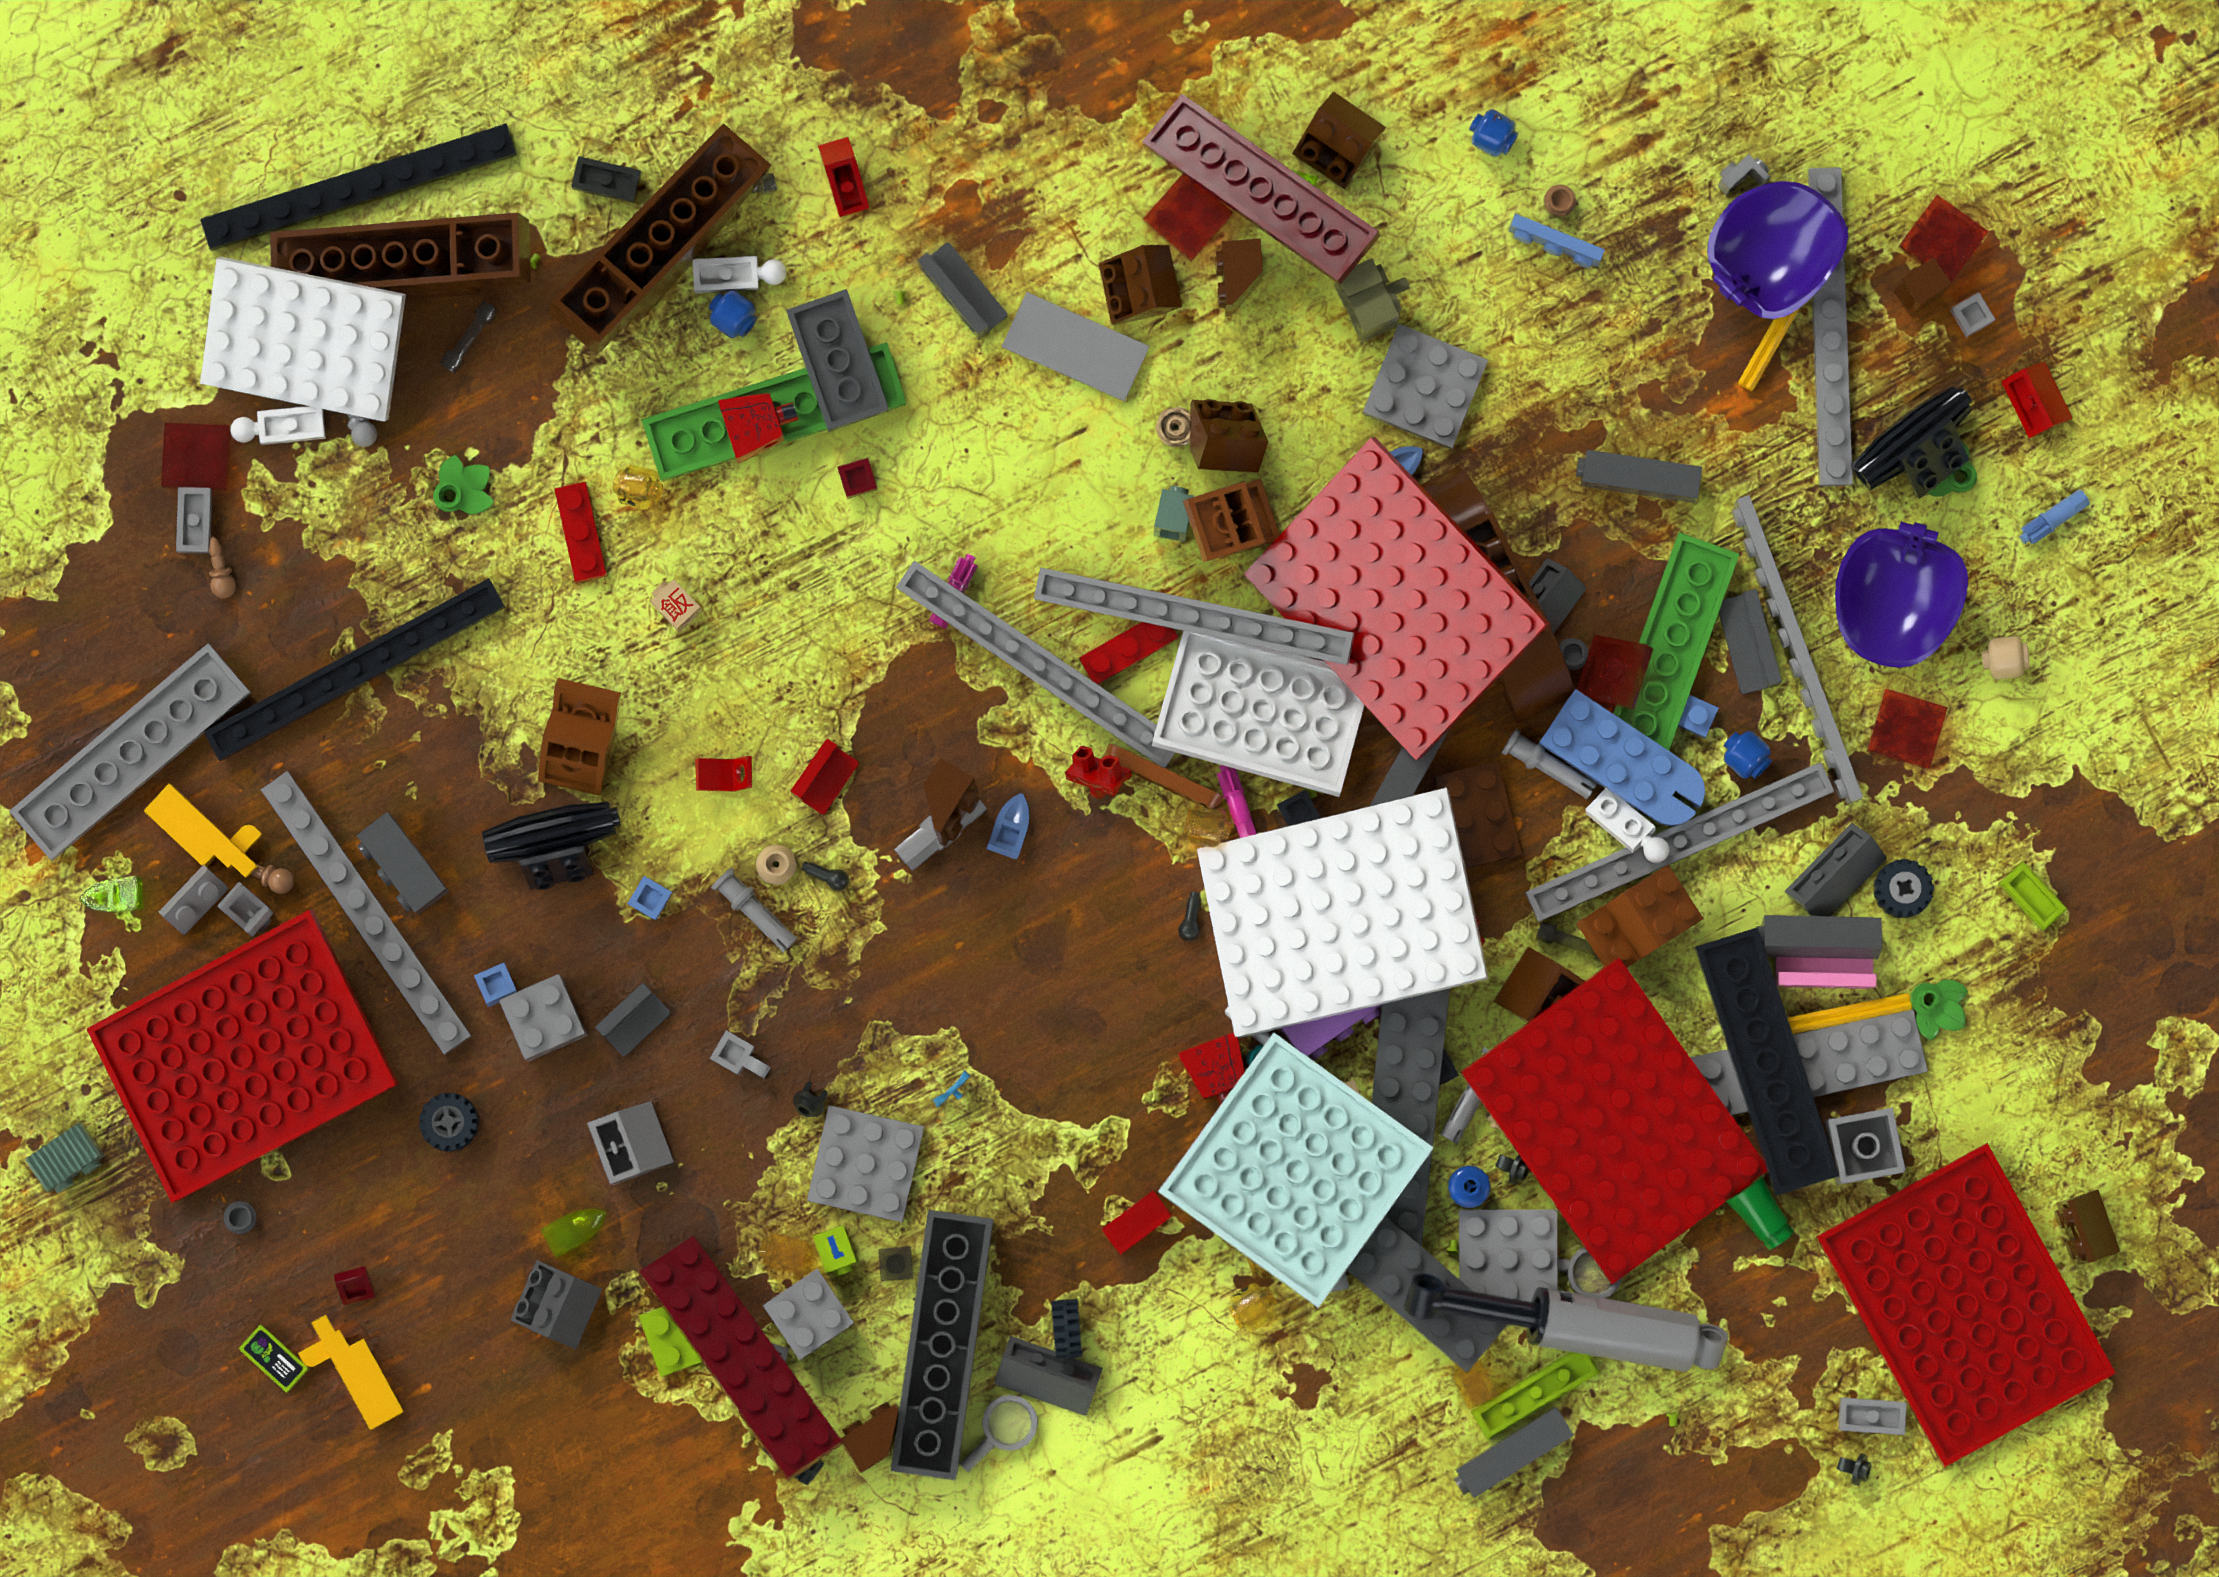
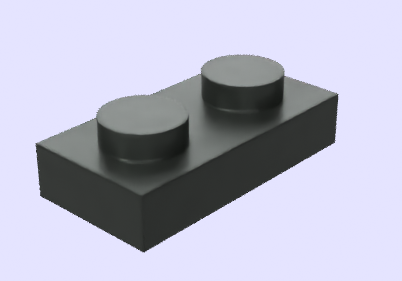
(606, 179)

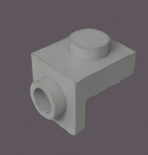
(1735, 173)
(246, 910)

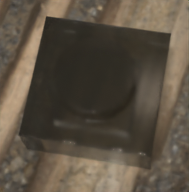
(895, 1263)

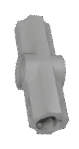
(925, 843)

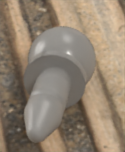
(363, 431)

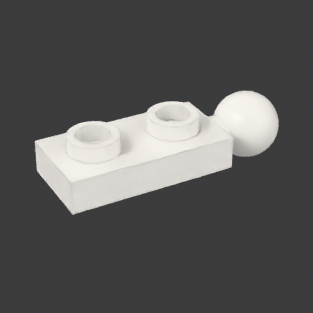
(735, 274)
(281, 426)
(1627, 826)

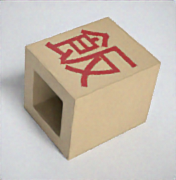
(675, 604)

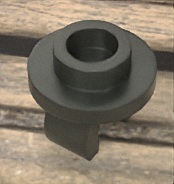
(807, 1104)
(1516, 1168)
(1859, 1469)

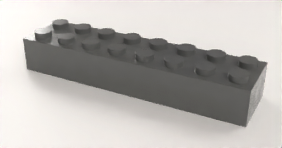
(942, 1345)

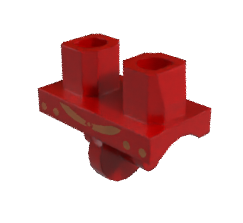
(1100, 775)

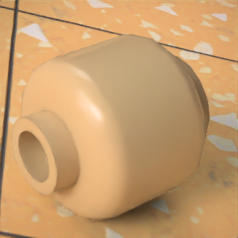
(2006, 657)

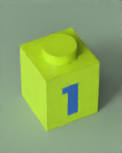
(835, 1251)

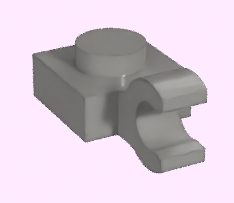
(736, 1054)

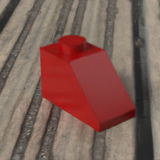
(843, 176)

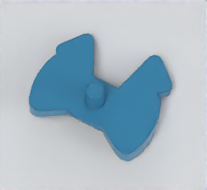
(952, 1090)

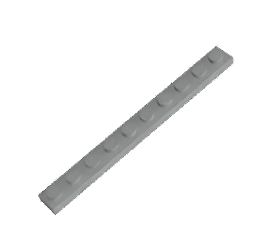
(1831, 356)
(1194, 616)
(1033, 661)
(1801, 663)
(1682, 841)
(366, 913)

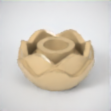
(1165, 423)
(780, 874)

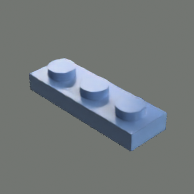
(1555, 241)

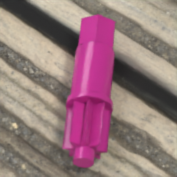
(959, 579)
(1236, 801)

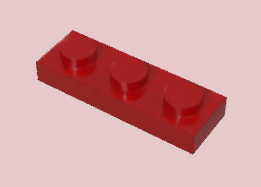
(580, 532)
(1126, 650)

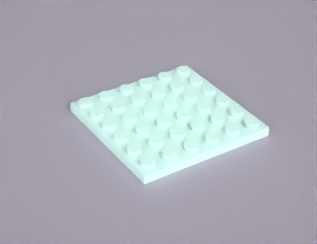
(1295, 1170)

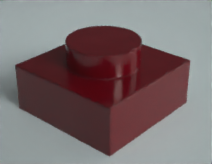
(857, 478)
(354, 1285)

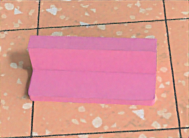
(1824, 973)

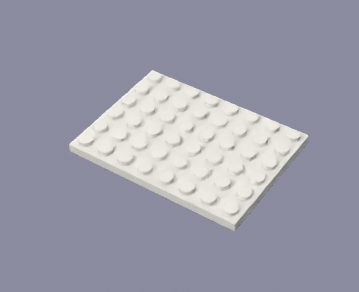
(1342, 913)

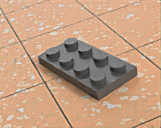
(837, 360)

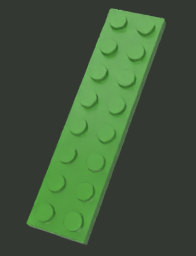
(697, 435)
(1679, 633)

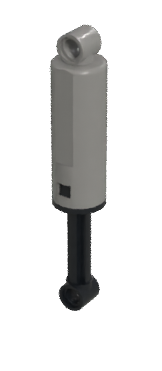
(1582, 1324)

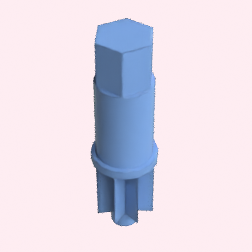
(2054, 517)

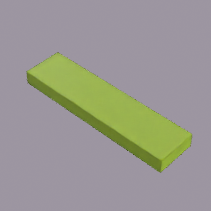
(1534, 1393)

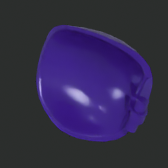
(1776, 247)
(1899, 594)

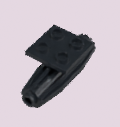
(1919, 444)
(552, 842)

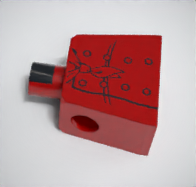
(755, 423)
(1214, 1066)

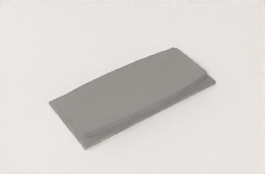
(1075, 346)

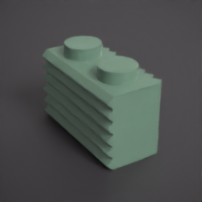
(65, 1158)

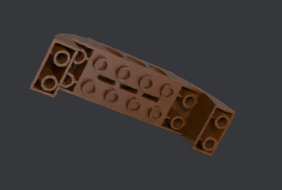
(1540, 673)

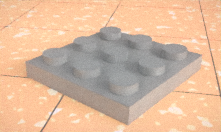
(1425, 386)
(865, 1163)
(1508, 1251)

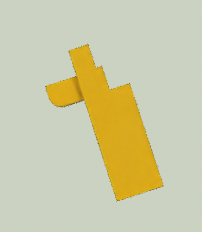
(199, 835)
(357, 1371)

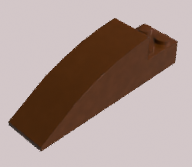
(659, 241)
(413, 256)

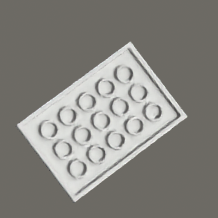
(302, 338)
(1259, 712)

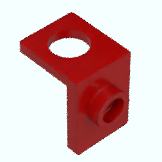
(723, 774)

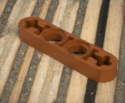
(1165, 778)

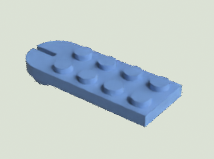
(1624, 761)

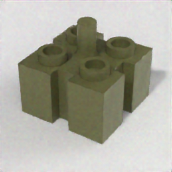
(1370, 301)

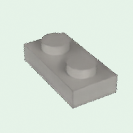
(194, 520)
(193, 900)
(1872, 1416)

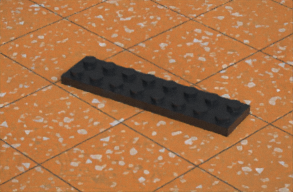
(1766, 1061)

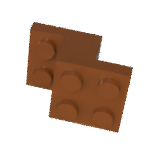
(1231, 520)
(579, 736)
(1640, 919)

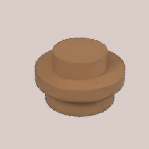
(1560, 200)

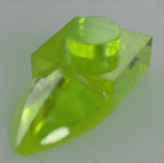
(115, 895)
(572, 1230)

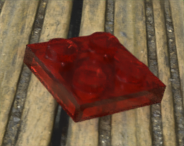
(1187, 217)
(1945, 235)
(195, 456)
(1614, 671)
(1906, 729)

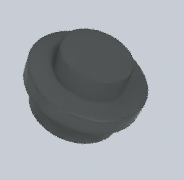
(1574, 653)
(240, 1217)

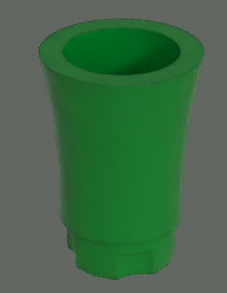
(1762, 1213)

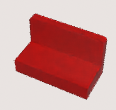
(2036, 399)
(824, 777)
(1136, 1222)

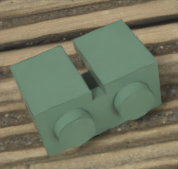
(1171, 516)

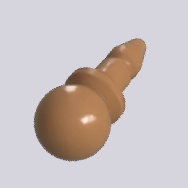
(222, 583)
(278, 880)

